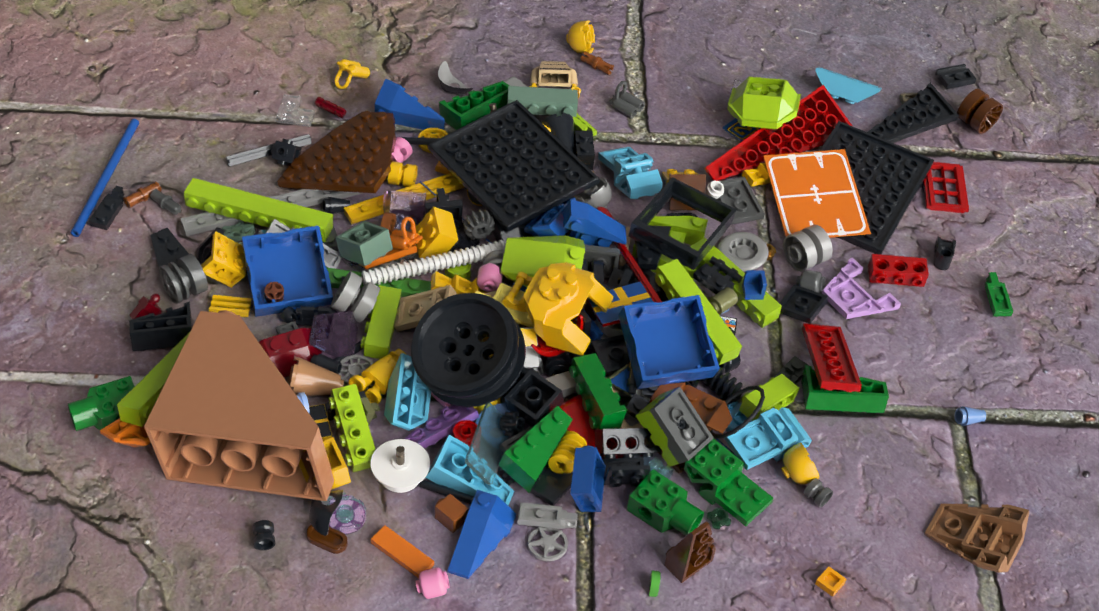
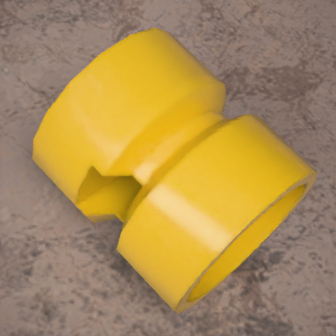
(402, 174)

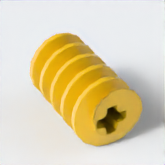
(563, 456)

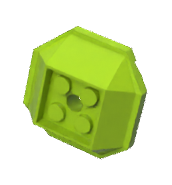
(764, 102)

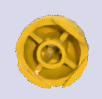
(581, 37)
(798, 465)

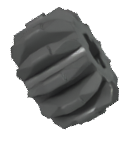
(479, 225)

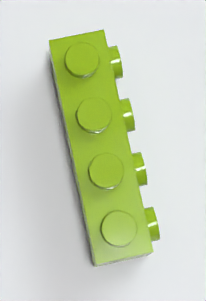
(353, 426)

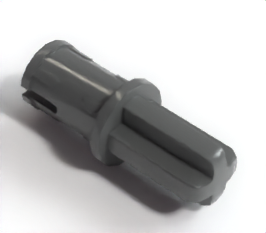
(165, 202)

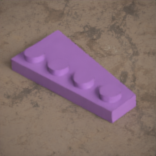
(442, 425)

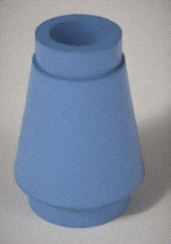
(967, 416)

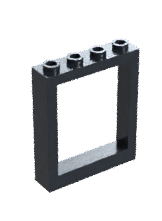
(669, 246)

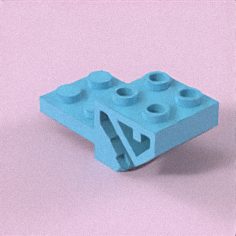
(632, 172)
(767, 437)

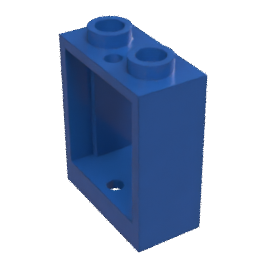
(588, 479)

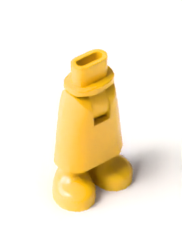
(379, 373)

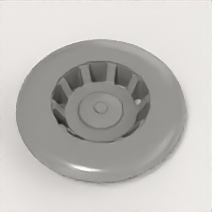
(744, 250)

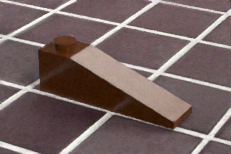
(691, 553)

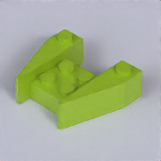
(684, 229)

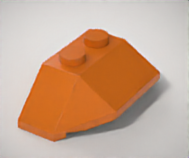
(126, 434)

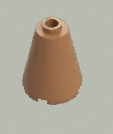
(312, 379)

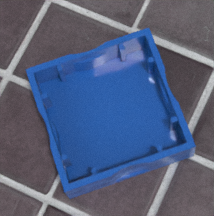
(293, 261)
(668, 342)

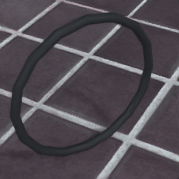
(749, 418)

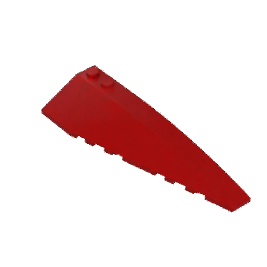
(808, 130)

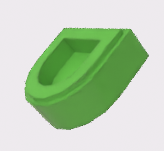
(654, 583)

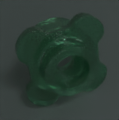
(721, 514)

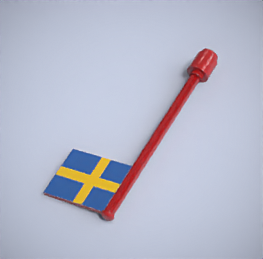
(626, 295)

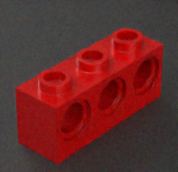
(898, 270)

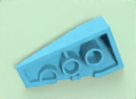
(452, 471)

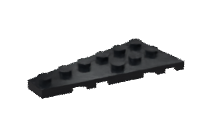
(916, 116)

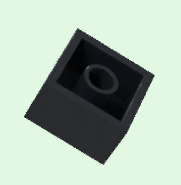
(533, 398)

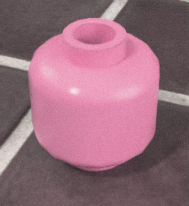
(489, 277)
(432, 583)

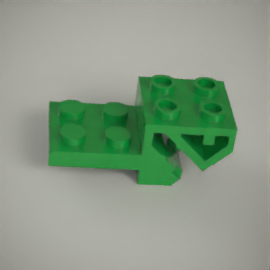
(726, 482)

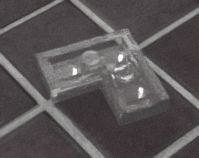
(291, 113)

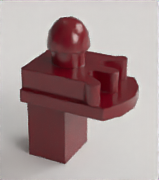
(147, 306)

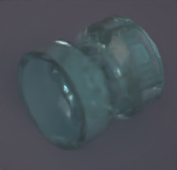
(658, 466)

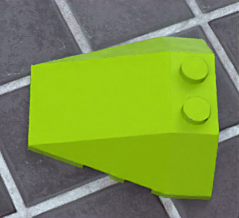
(532, 253)

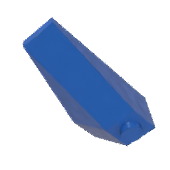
(405, 108)
(484, 527)

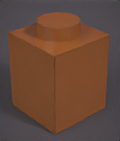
(451, 512)

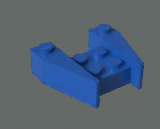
(592, 225)

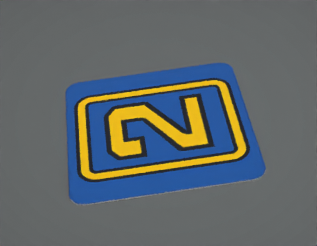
(738, 131)

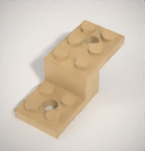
(415, 306)

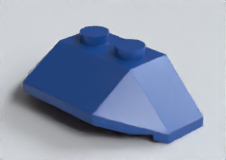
(549, 223)

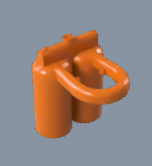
(405, 239)

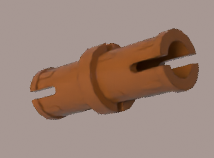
(597, 63)
(141, 194)

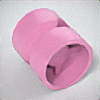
(402, 150)

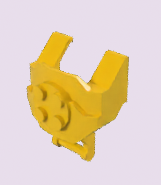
(554, 299)

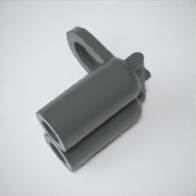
(626, 102)

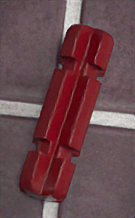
(330, 107)

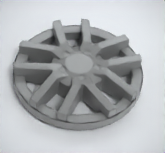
(353, 368)

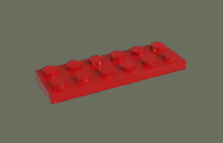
(831, 358)

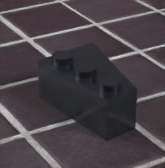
(160, 330)

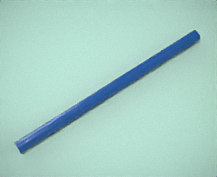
(104, 178)

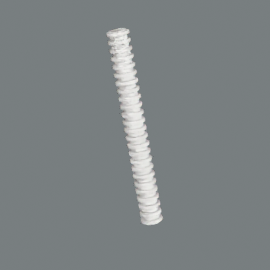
(430, 264)

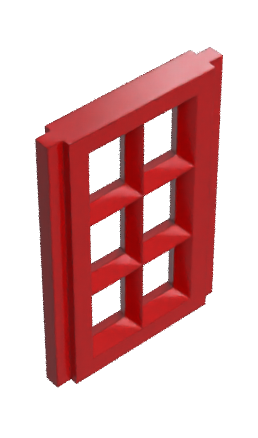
(959, 180)

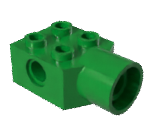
(100, 405)
(664, 505)

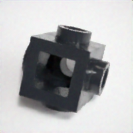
(285, 151)

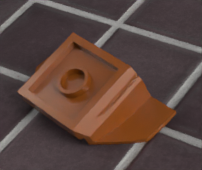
(709, 408)

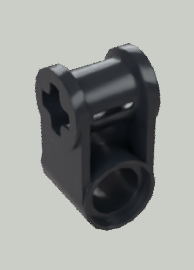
(944, 253)

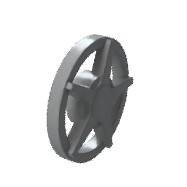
(547, 543)

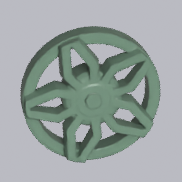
(239, 230)

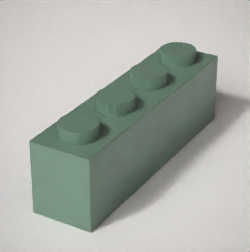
(545, 100)

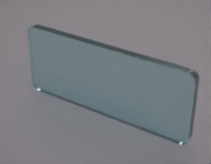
(484, 450)

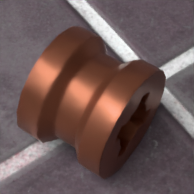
(274, 288)

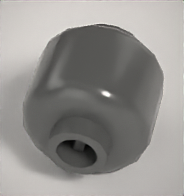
(811, 280)

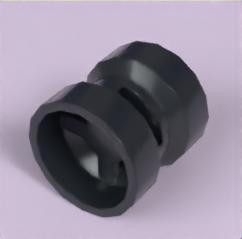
(263, 533)

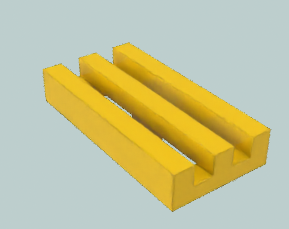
(231, 303)

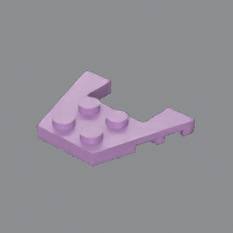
(851, 298)

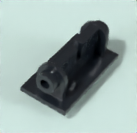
(306, 314)

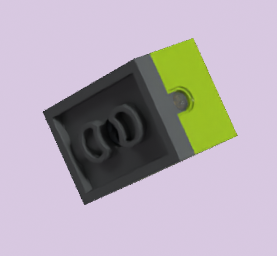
(675, 426)

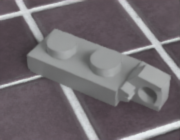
(546, 516)

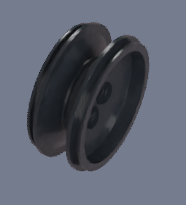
(444, 329)

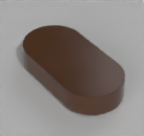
(333, 542)

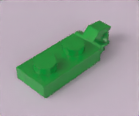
(998, 296)

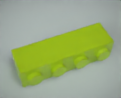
(382, 323)

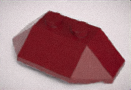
(285, 346)

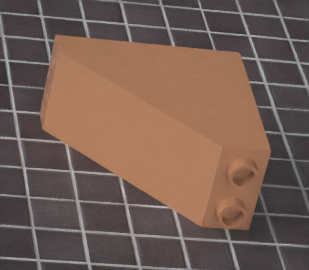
(235, 418)

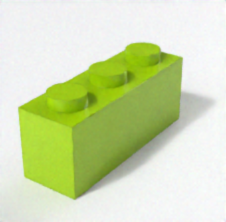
(778, 394)

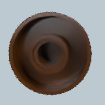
(980, 111)

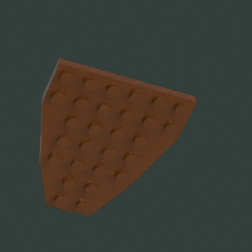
(347, 158)

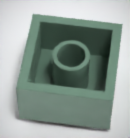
(364, 243)

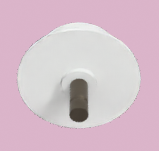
(400, 465)

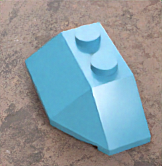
(845, 87)
(406, 396)

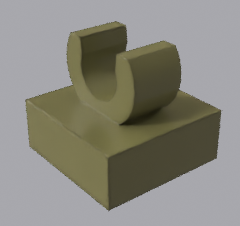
(369, 409)

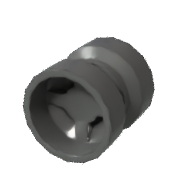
(818, 492)

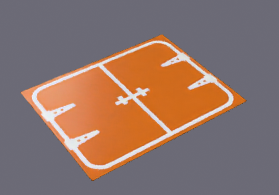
(817, 191)

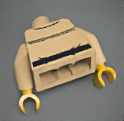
(554, 74)

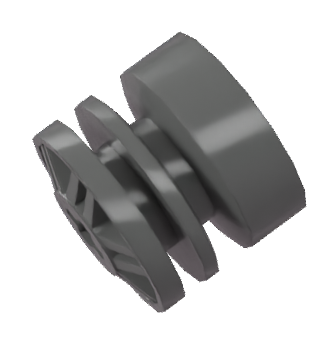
(183, 278)

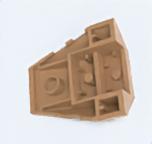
(980, 534)

